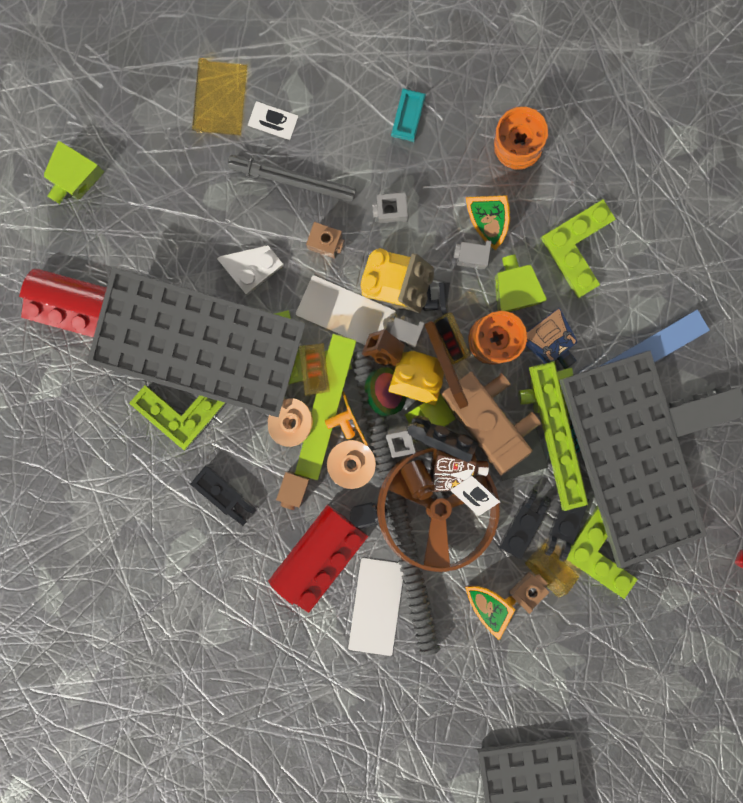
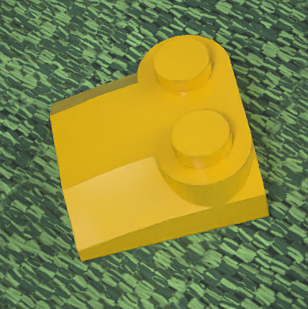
(384, 276)
(418, 377)

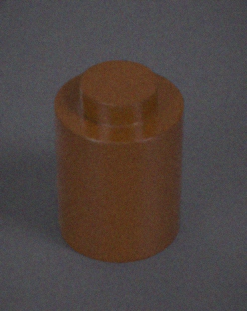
(418, 480)

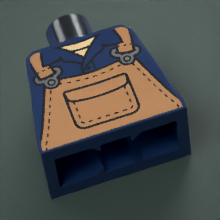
(552, 339)

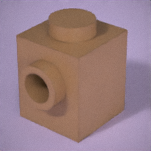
(325, 240)

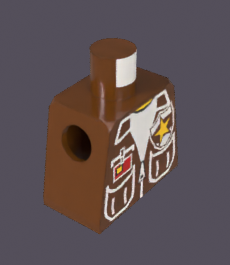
(450, 471)

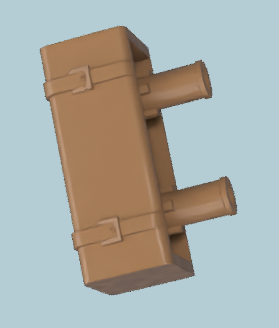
(489, 426)

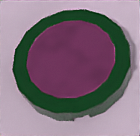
(379, 397)

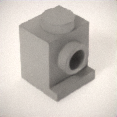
(396, 201)
(472, 254)
(405, 330)
(399, 441)

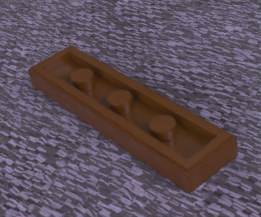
(446, 365)

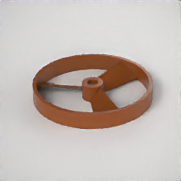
(438, 510)

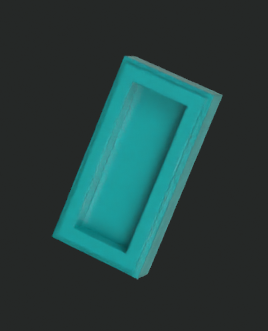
(408, 115)

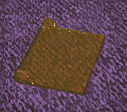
(219, 97)

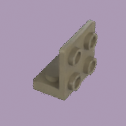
(415, 284)

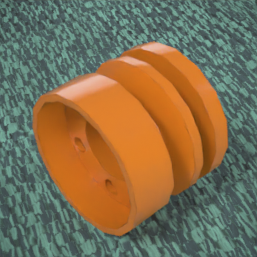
(524, 125)
(511, 337)

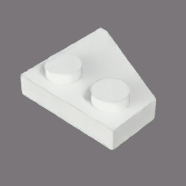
(251, 267)

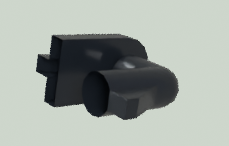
(432, 305)

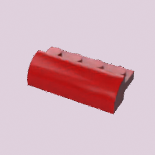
(61, 301)
(317, 559)

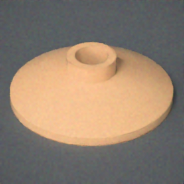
(281, 429)
(338, 467)

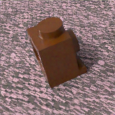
(384, 348)

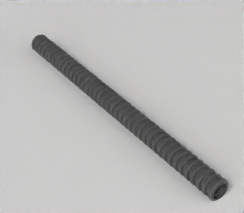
(398, 517)

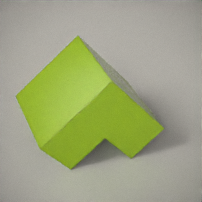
(438, 414)

